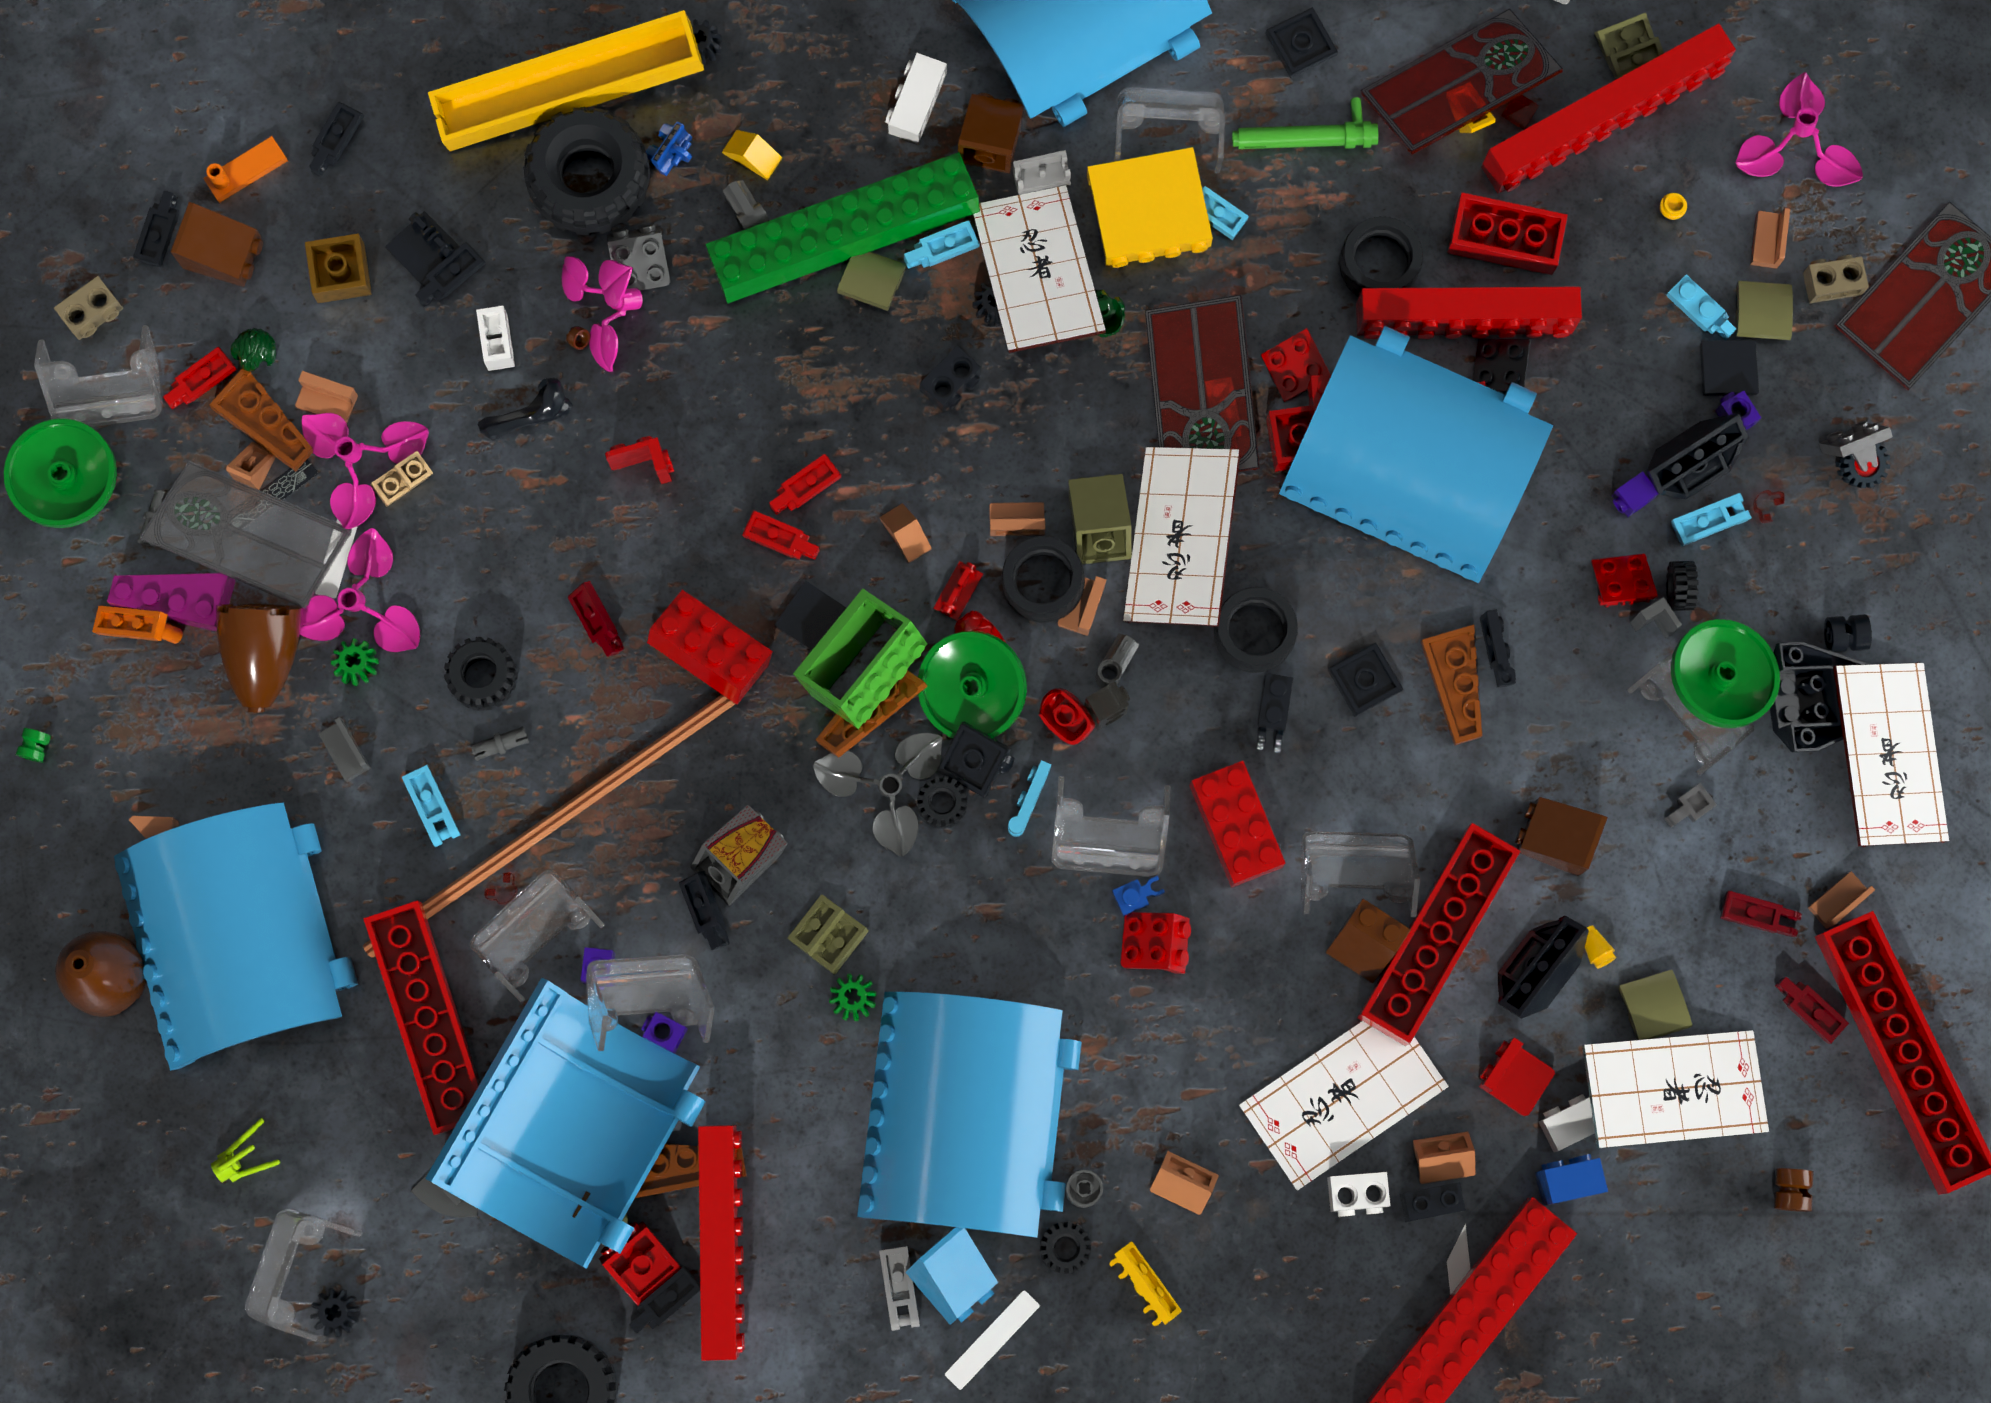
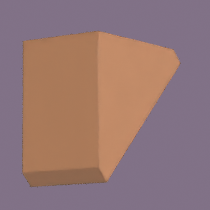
(251, 465)
(906, 532)
(151, 826)

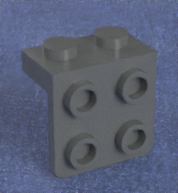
(644, 252)

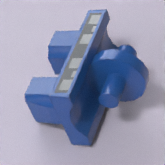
(672, 150)

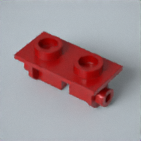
(958, 590)

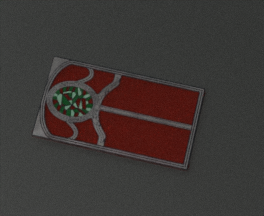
(1461, 81)
(1923, 297)
(1202, 377)

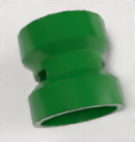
(33, 745)

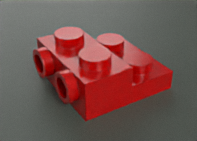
(641, 1265)

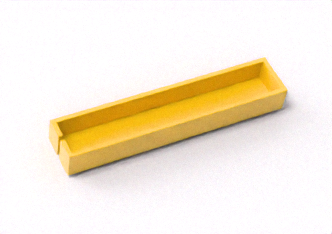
(566, 80)

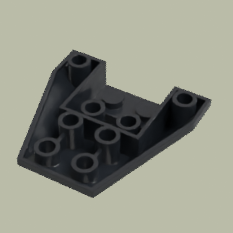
(1807, 700)

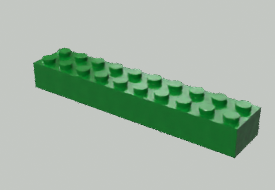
(843, 227)

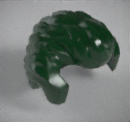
(1112, 312)
(253, 348)

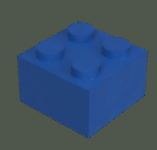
(1572, 1181)

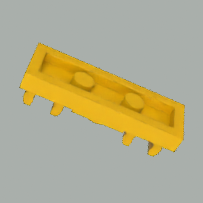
(1146, 1283)

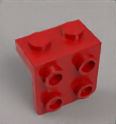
(643, 450)
(1155, 941)
(1516, 1077)

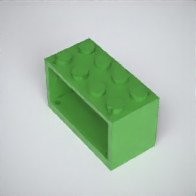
(843, 644)

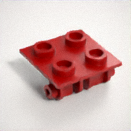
(1294, 363)
(1624, 580)

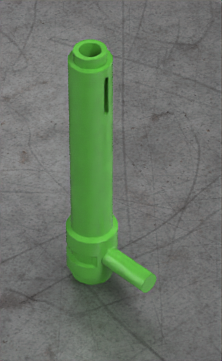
(1348, 134)

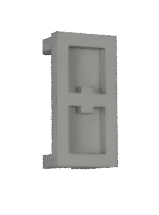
(1041, 172)

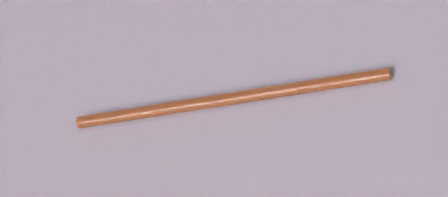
(572, 808)

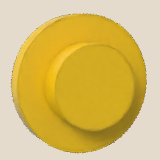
(1673, 206)

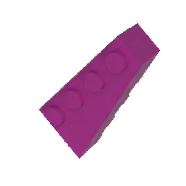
(184, 597)

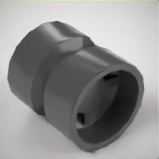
(1084, 1188)

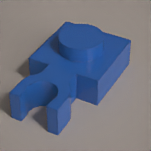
(1133, 897)

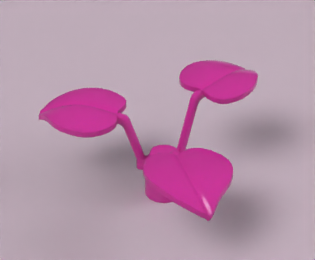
(1804, 103)
(613, 281)
(329, 436)
(322, 618)

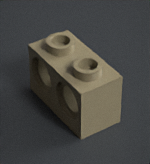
(1837, 284)
(84, 302)

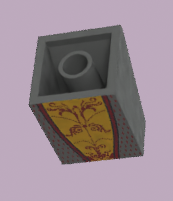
(739, 853)

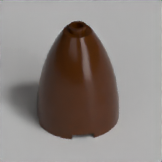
(257, 649)
(100, 973)

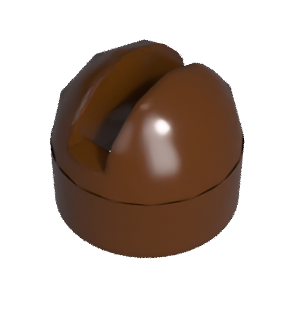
(583, 339)

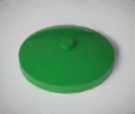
(60, 473)
(1725, 673)
(972, 681)

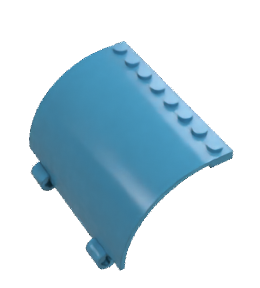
(1075, 47)
(1417, 454)
(231, 930)
(965, 1113)
(566, 1123)

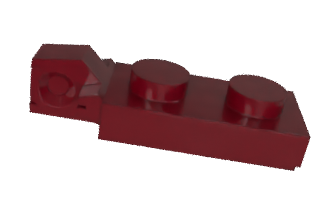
(595, 619)
(1812, 1009)

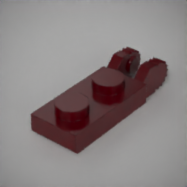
(1758, 913)

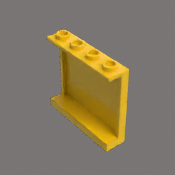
(1150, 207)

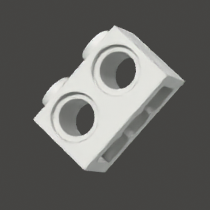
(495, 338)
(1358, 1185)

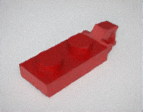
(199, 378)
(805, 485)
(779, 536)

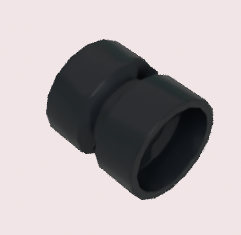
(1850, 633)

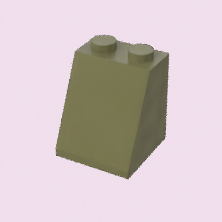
(1100, 518)

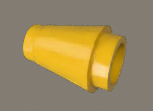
(1598, 949)

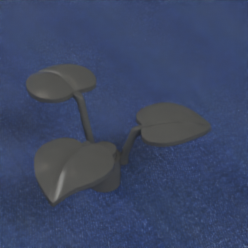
(894, 828)

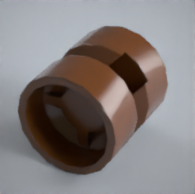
(1793, 1189)

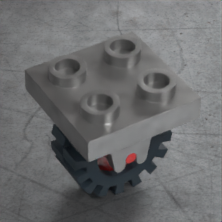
(1860, 453)

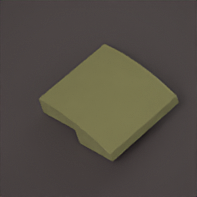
(1628, 44)
(872, 279)
(1764, 310)
(828, 934)
(1655, 1006)

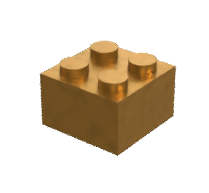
(338, 268)

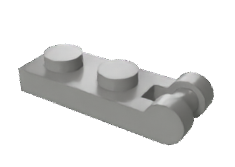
(899, 1287)

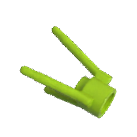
(228, 1164)

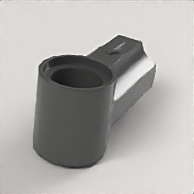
(744, 205)
(1117, 659)

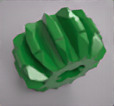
(354, 652)
(861, 993)

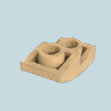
(401, 478)

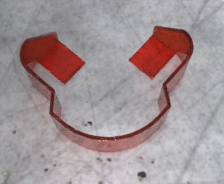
(1778, 501)
(506, 879)

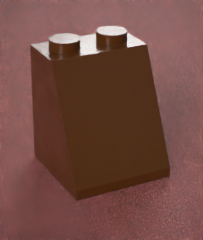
(990, 132)
(216, 245)
(1560, 835)
(1367, 940)

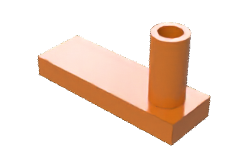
(244, 169)
(135, 624)

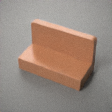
(1770, 238)
(325, 396)
(1017, 519)
(1082, 616)
(1840, 900)
(1445, 1157)
(1184, 1183)

